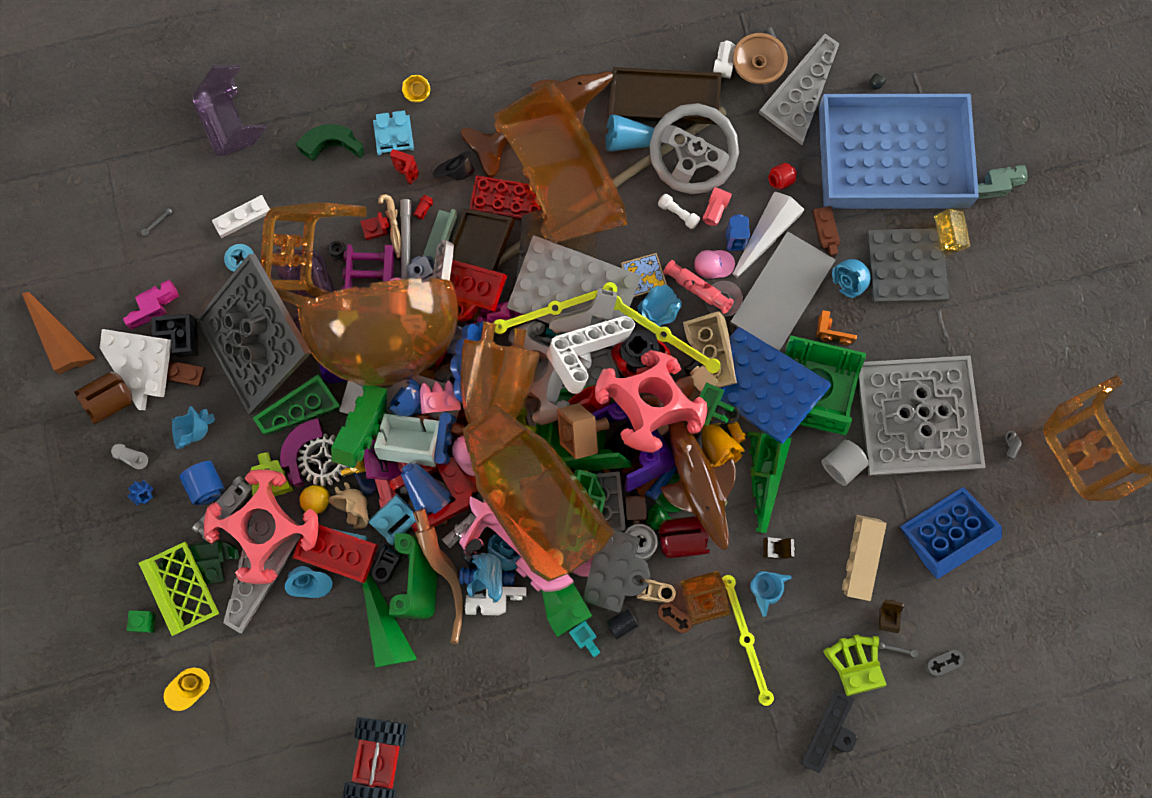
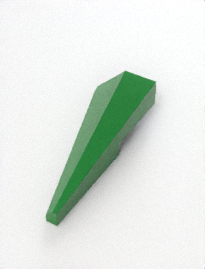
(387, 638)

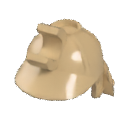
(353, 503)

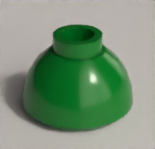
(656, 516)

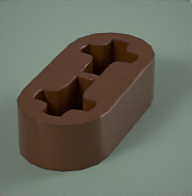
(671, 621)

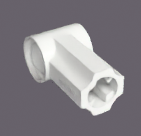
(724, 62)

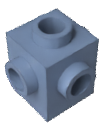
(421, 267)

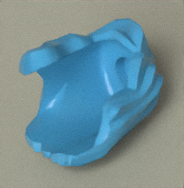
(660, 305)
(487, 576)

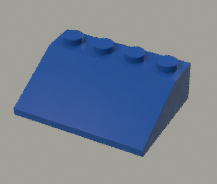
(951, 532)

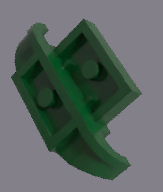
(208, 559)

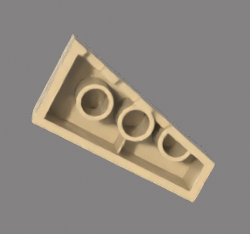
(864, 557)

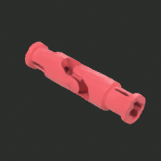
(700, 288)

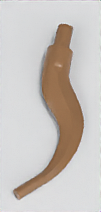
(441, 564)

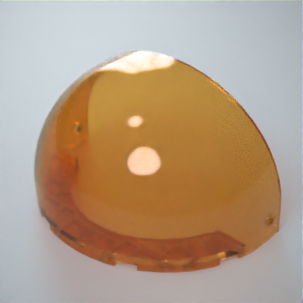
(381, 330)

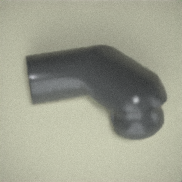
(1014, 444)

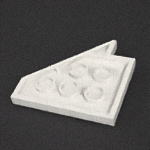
(139, 361)

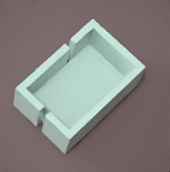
(407, 440)

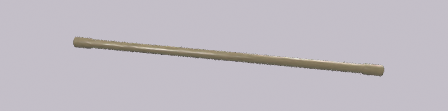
(627, 174)

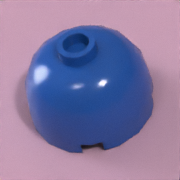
(407, 400)

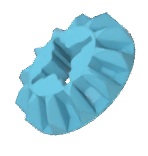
(236, 251)

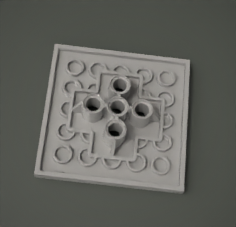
(896, 442)

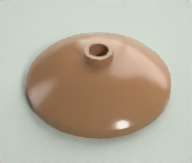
(760, 49)

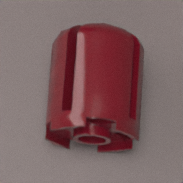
(683, 537)

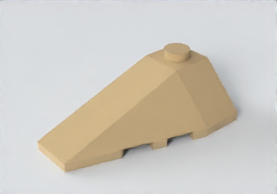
(711, 338)

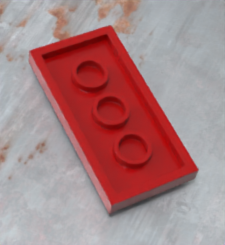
(339, 554)

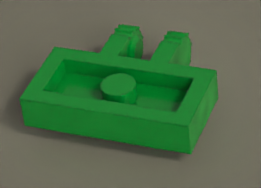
(713, 395)

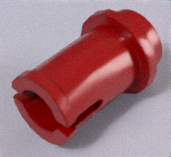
(423, 207)

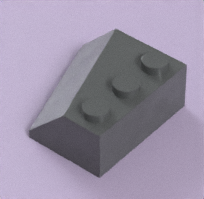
(614, 503)

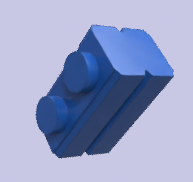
(737, 233)

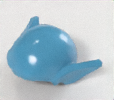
(768, 589)

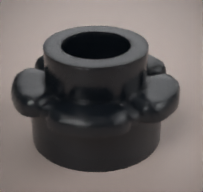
(336, 245)

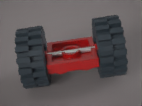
(375, 758)

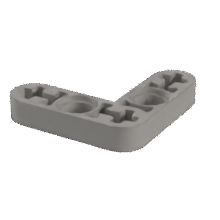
(443, 261)

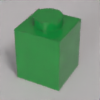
(141, 621)

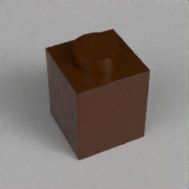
(635, 509)

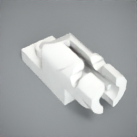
(487, 605)

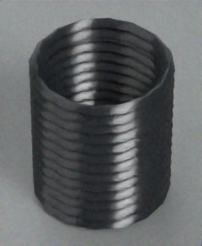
(622, 624)

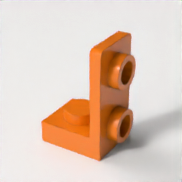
(828, 335)

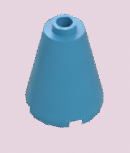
(626, 134)

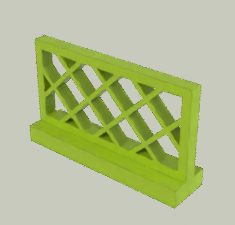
(165, 599)

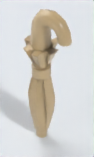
(394, 230)

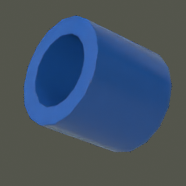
(202, 483)

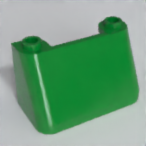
(422, 582)

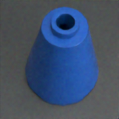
(424, 489)

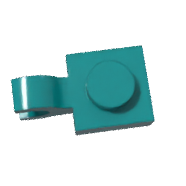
(584, 637)

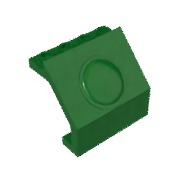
(837, 366)

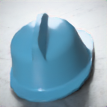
(307, 583)

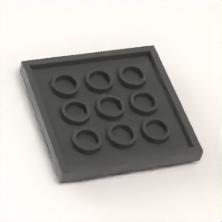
(907, 266)

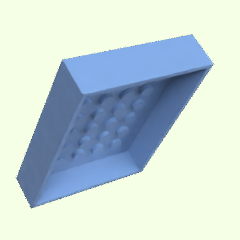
(897, 151)

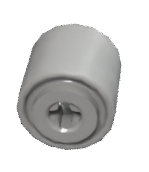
(845, 462)
(650, 537)

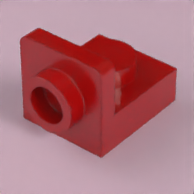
(375, 227)

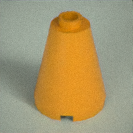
(719, 446)

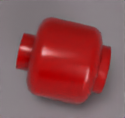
(782, 176)

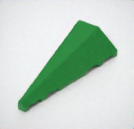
(766, 473)

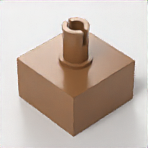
(579, 430)

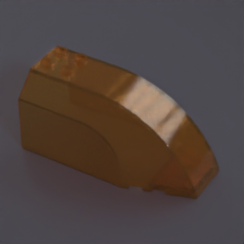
(534, 495)

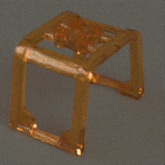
(307, 213)
(1055, 425)

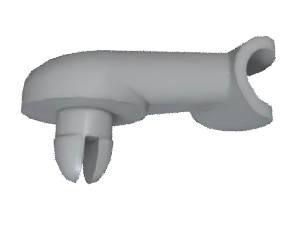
(132, 457)

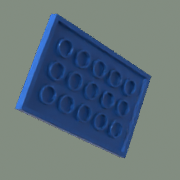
(770, 386)

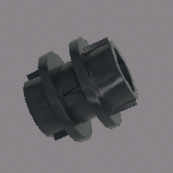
(634, 344)

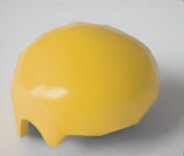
(416, 88)
(314, 498)

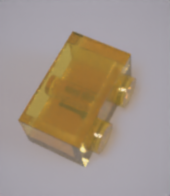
(952, 230)

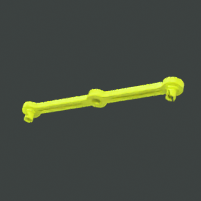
(501, 325)
(712, 365)
(765, 696)

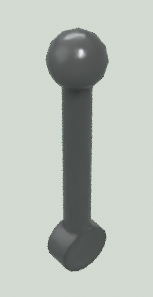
(145, 232)
(913, 653)

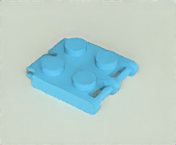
(393, 132)

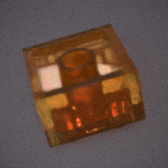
(705, 597)

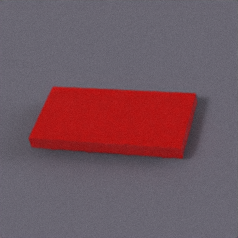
(502, 197)

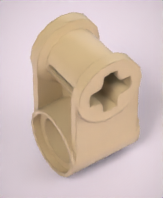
(654, 591)

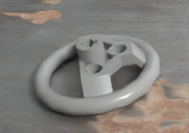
(680, 177)

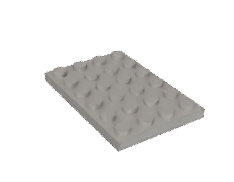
(559, 274)

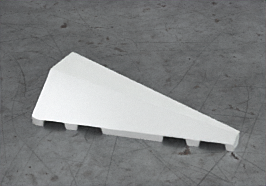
(777, 217)

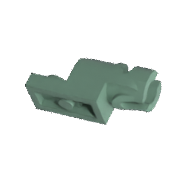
(1000, 181)

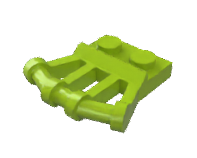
(859, 677)

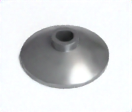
(728, 290)

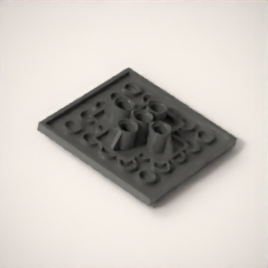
(252, 334)

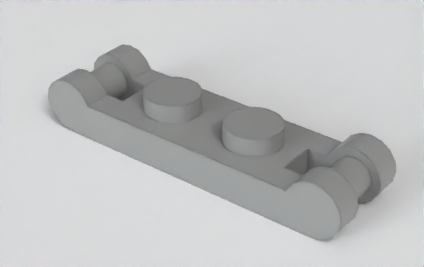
(229, 501)

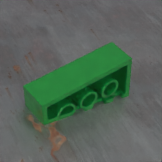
(297, 407)
(360, 426)

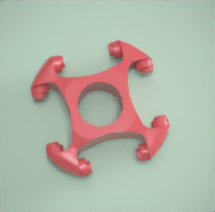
(643, 416)
(237, 526)

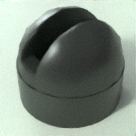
(877, 81)

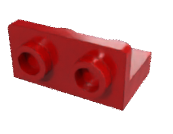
(405, 164)

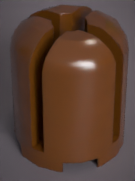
(104, 396)

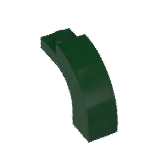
(328, 135)

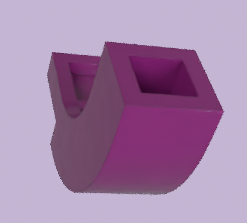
(294, 442)

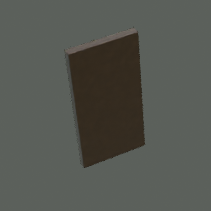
(654, 92)
(481, 241)

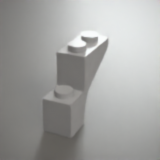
(601, 307)

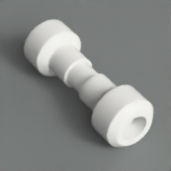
(666, 202)

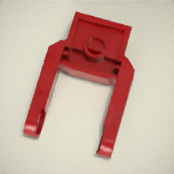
(457, 483)

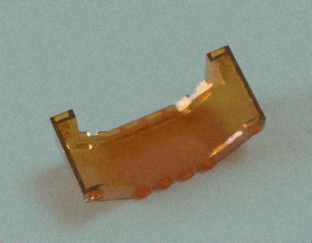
(561, 165)

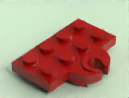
(475, 288)

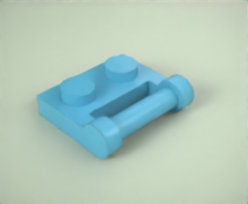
(390, 515)

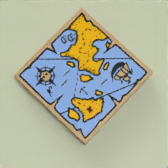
(650, 272)

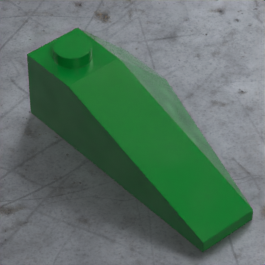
(565, 609)

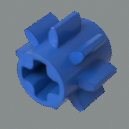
(140, 492)

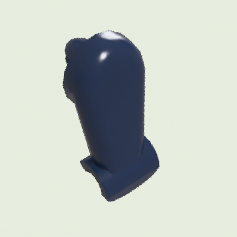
(366, 486)

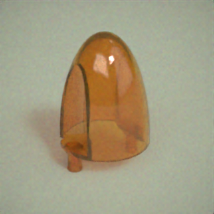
(496, 374)

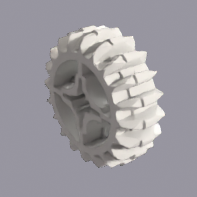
(316, 459)

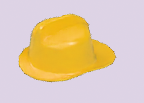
(186, 689)

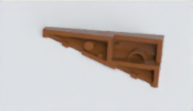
(60, 345)

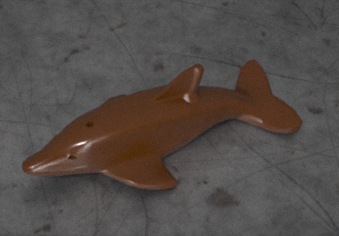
(579, 92)
(701, 486)

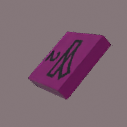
(379, 468)

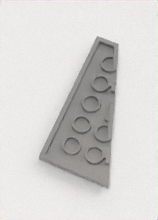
(797, 97)
(247, 596)

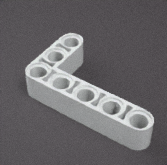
(567, 347)

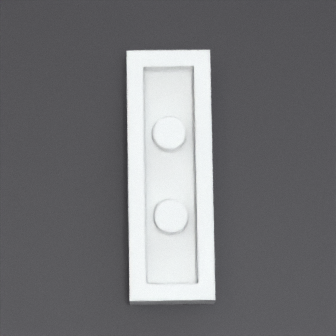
(241, 216)

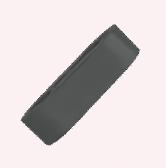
(942, 659)

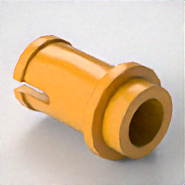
(736, 432)

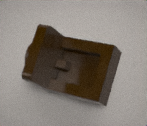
(778, 548)
(890, 616)

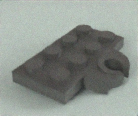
(614, 573)

